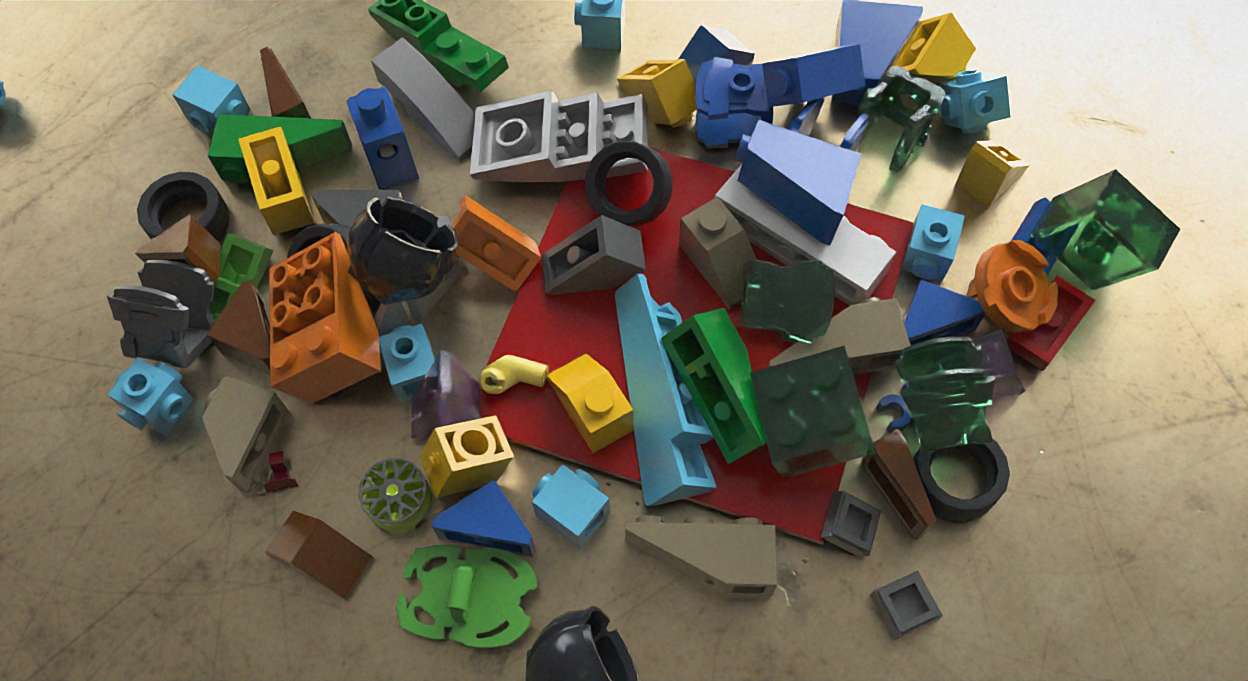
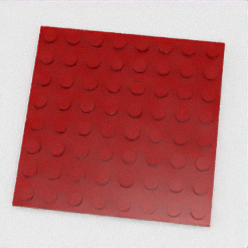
(569, 325)

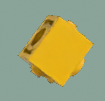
(465, 456)

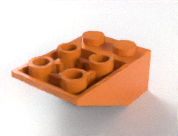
(319, 323)

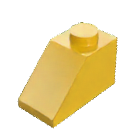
(936, 49)
(666, 88)
(276, 181)
(592, 401)

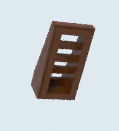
(281, 93)
(900, 483)

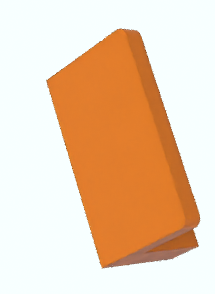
(494, 245)

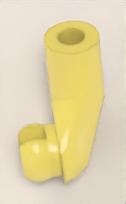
(510, 371)

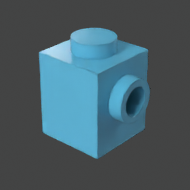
(601, 23)
(207, 95)
(932, 242)
(406, 358)
(571, 504)

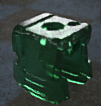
(886, 101)
(787, 299)
(946, 392)

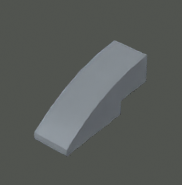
(426, 97)

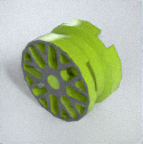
(396, 495)

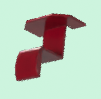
(280, 471)

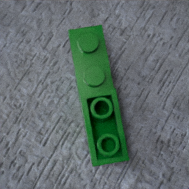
(448, 50)

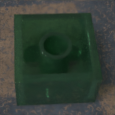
(1106, 231)
(812, 412)

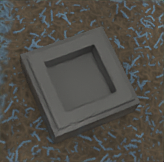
(851, 523)
(906, 605)

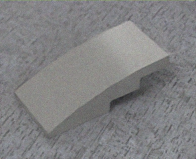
(554, 139)

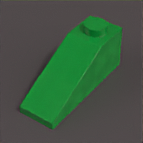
(307, 139)
(719, 380)

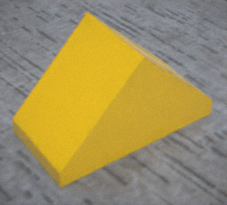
(990, 171)

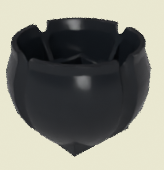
(400, 250)
(580, 649)

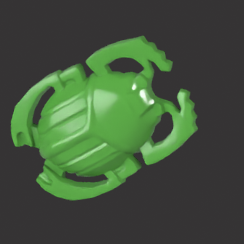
(468, 595)

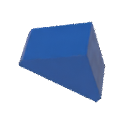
(711, 43)
(940, 314)
(485, 521)

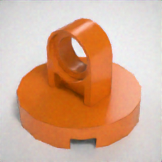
(1014, 287)

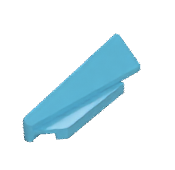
(664, 413)

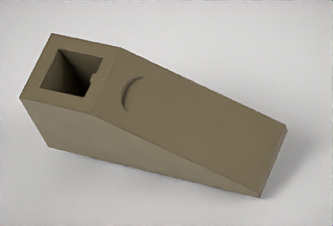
(720, 556)

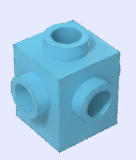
(975, 100)
(150, 396)

